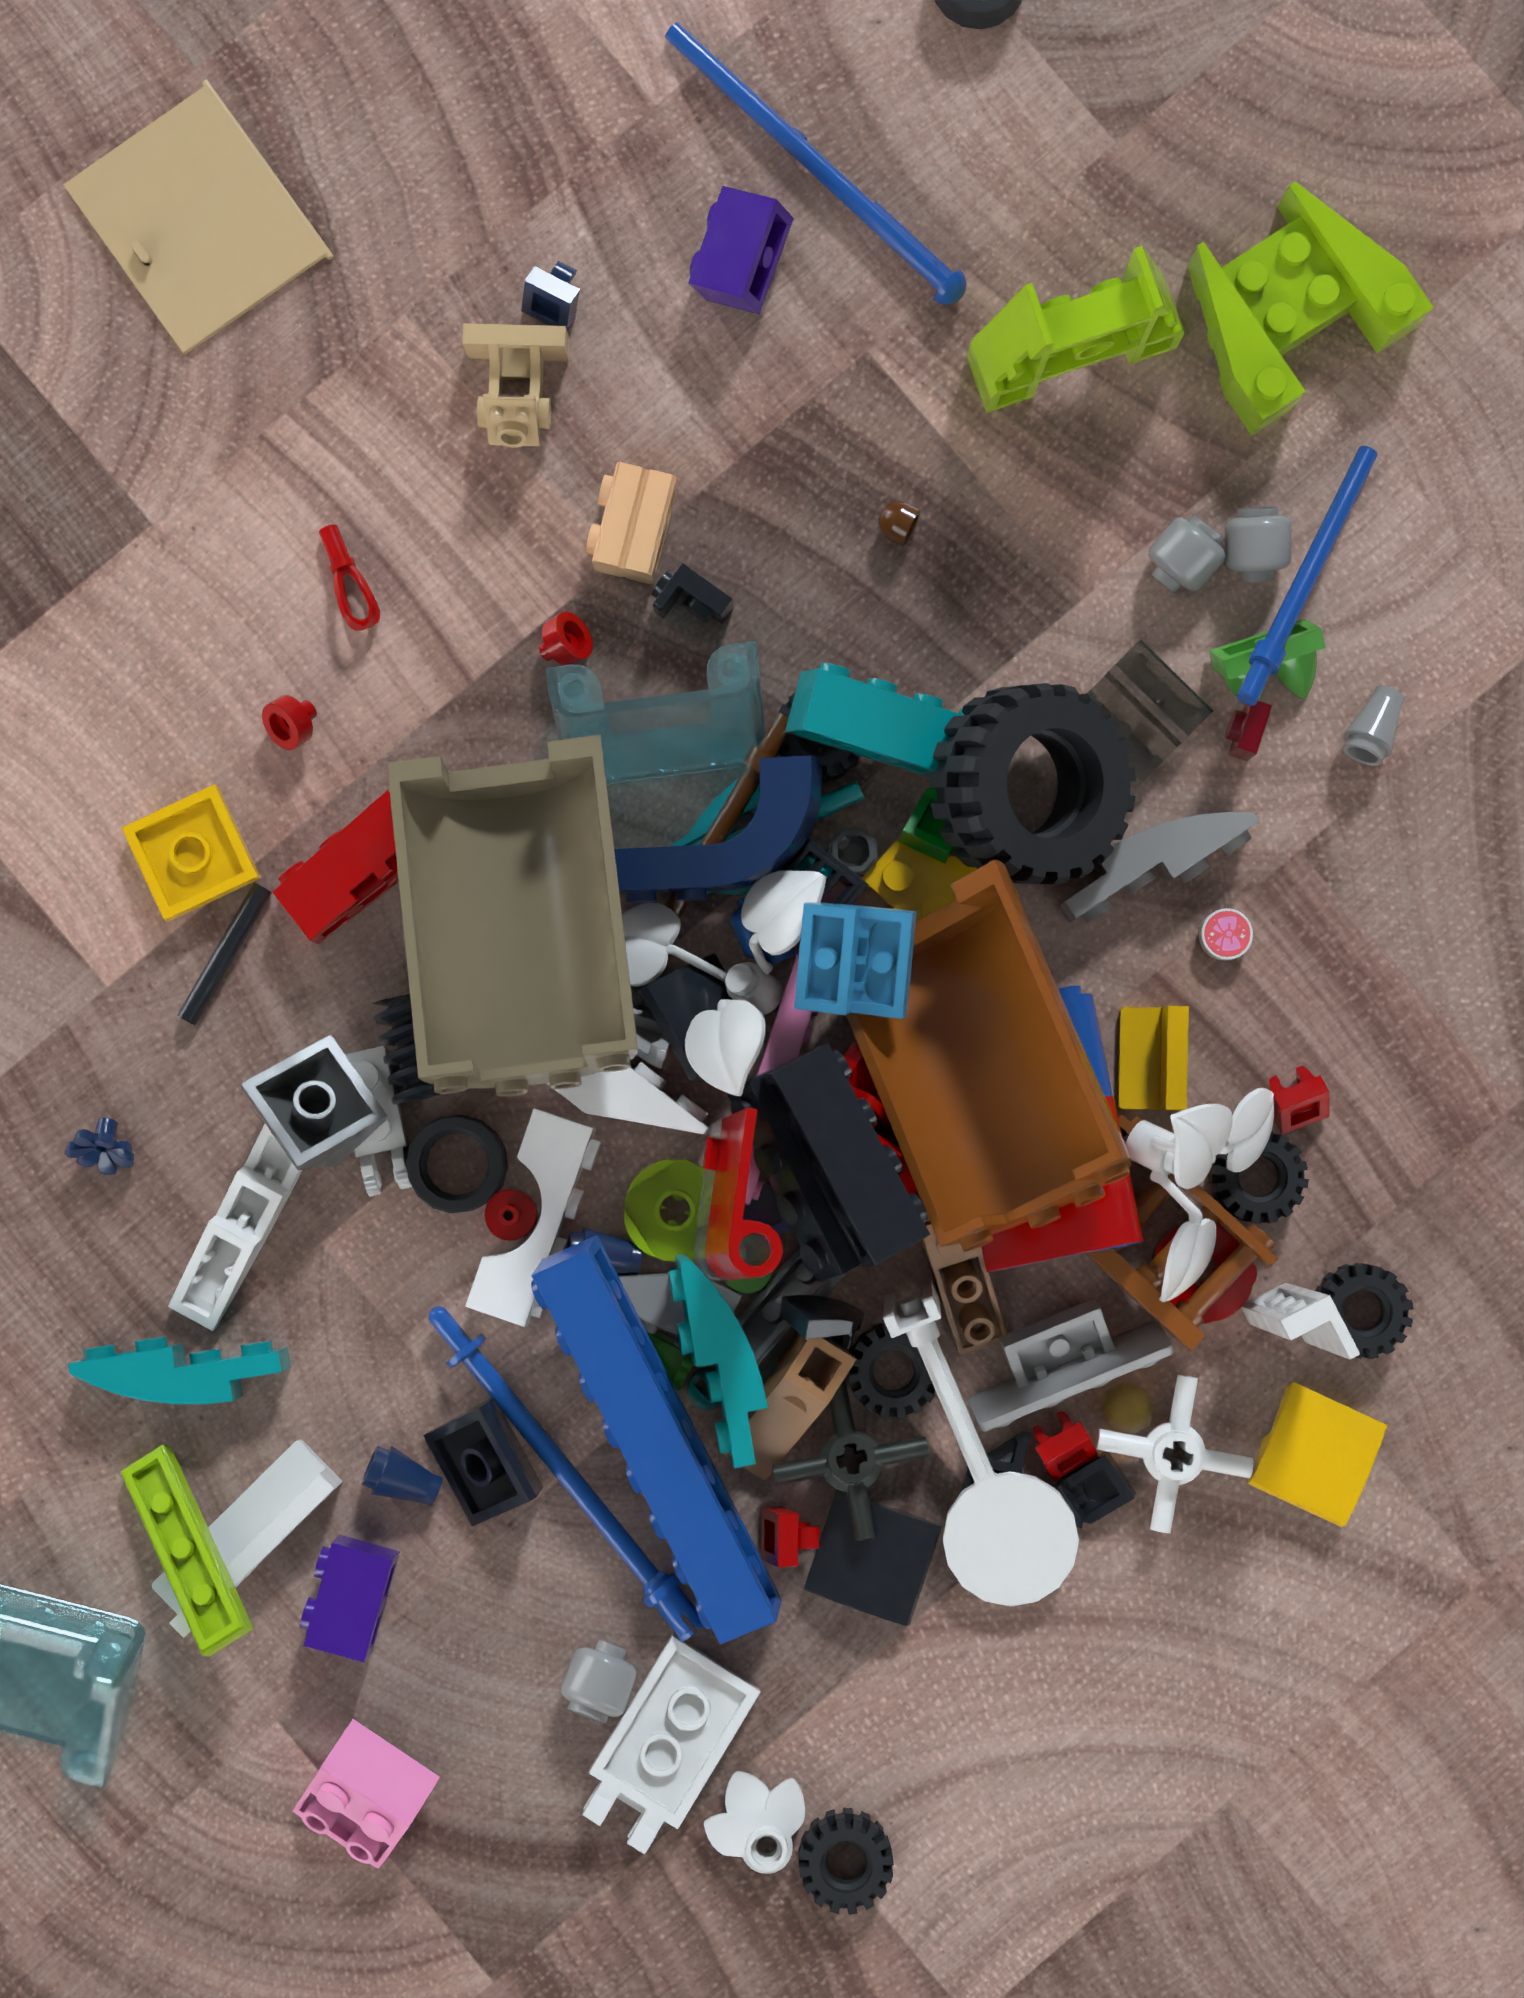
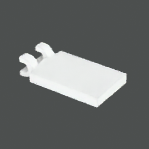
(669, 1740)

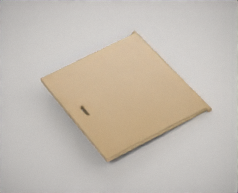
(202, 214)

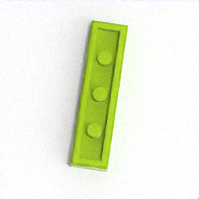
(186, 1550)

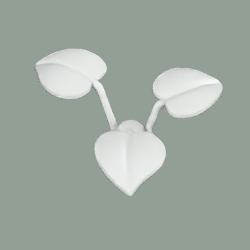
(728, 1041)
(1189, 1154)

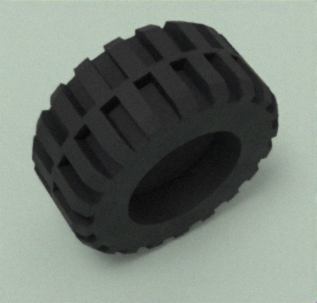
(1090, 776)

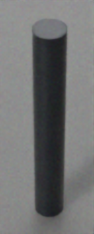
(224, 953)

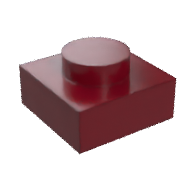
(1247, 729)

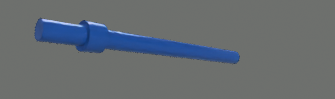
(1270, 652)

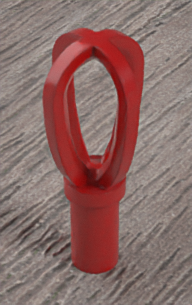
(340, 566)

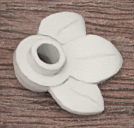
(755, 1814)

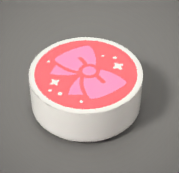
(1225, 934)

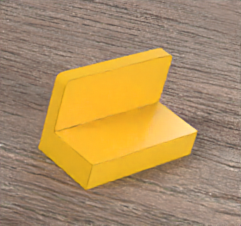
(1153, 1058)

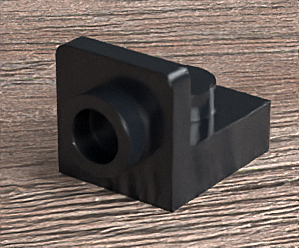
(701, 596)

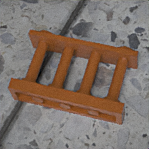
(1146, 1281)

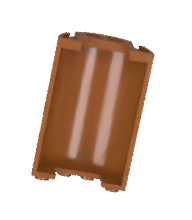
(990, 1074)

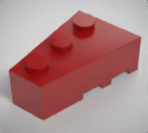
(344, 875)

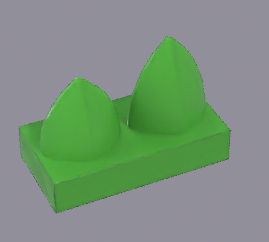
(1296, 670)

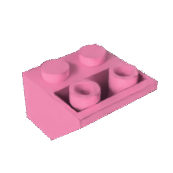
(365, 1795)

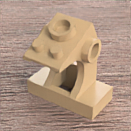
(515, 354)

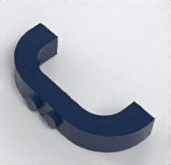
(771, 840)

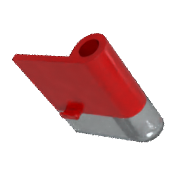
(724, 1242)

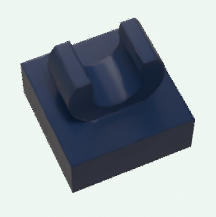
(551, 295)

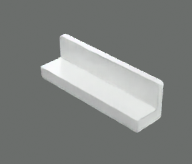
(1302, 1312)
(263, 1517)

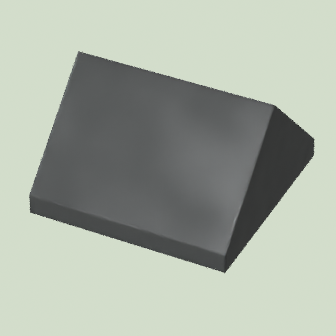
(315, 1105)

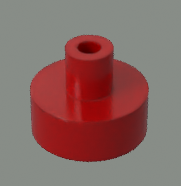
(565, 639)
(289, 721)
(523, 1210)

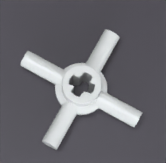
(1184, 1470)

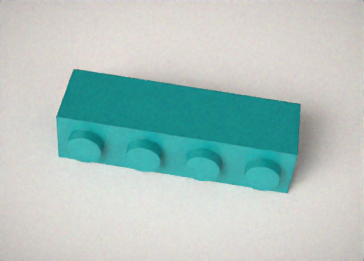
(869, 718)

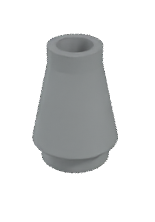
(1374, 729)

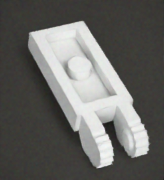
(392, 1132)

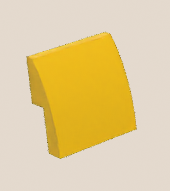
(1317, 1454)

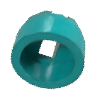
(696, 1396)

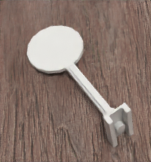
(1007, 1531)

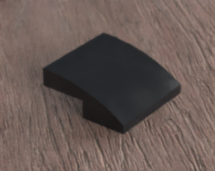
(679, 998)
(876, 1573)

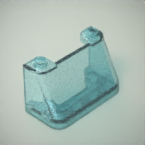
(669, 731)
(67, 1678)

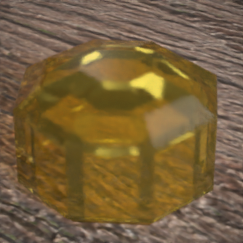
(1127, 1408)

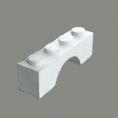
(555, 1154)

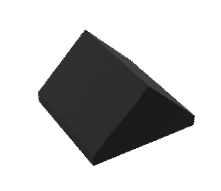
(484, 1462)

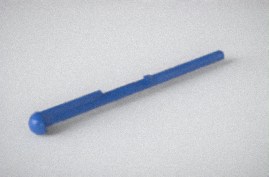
(949, 285)

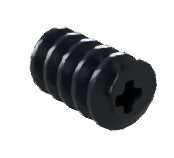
(404, 1056)

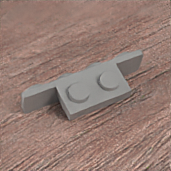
(1063, 1359)

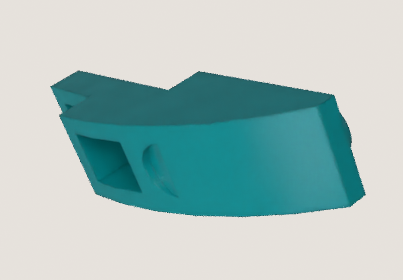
(717, 1338)
(161, 1373)

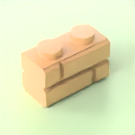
(633, 522)

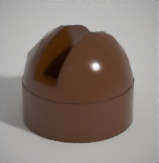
(898, 521)

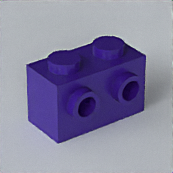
(740, 249)
(349, 1597)

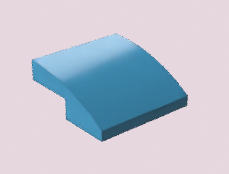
(855, 959)

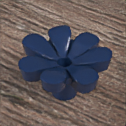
(101, 1148)

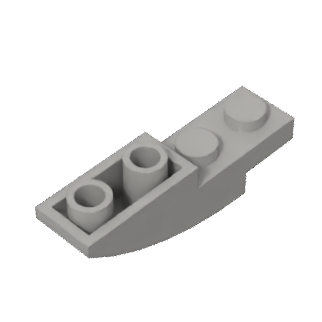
(1171, 848)

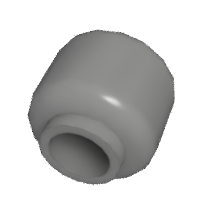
(1258, 543)
(1187, 554)
(599, 1682)

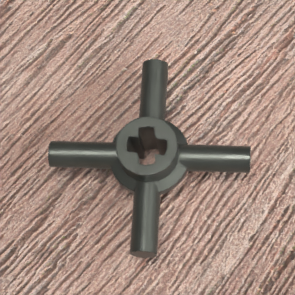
(867, 1472)

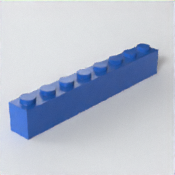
(656, 1439)

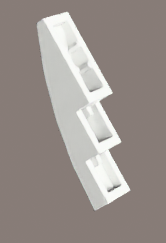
(236, 1233)

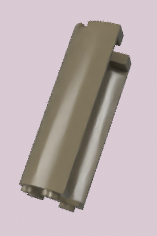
(512, 921)

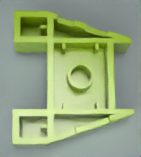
(1290, 292)
(1043, 341)

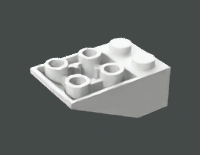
(636, 1097)

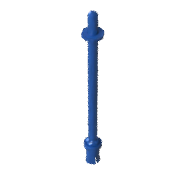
(658, 1586)

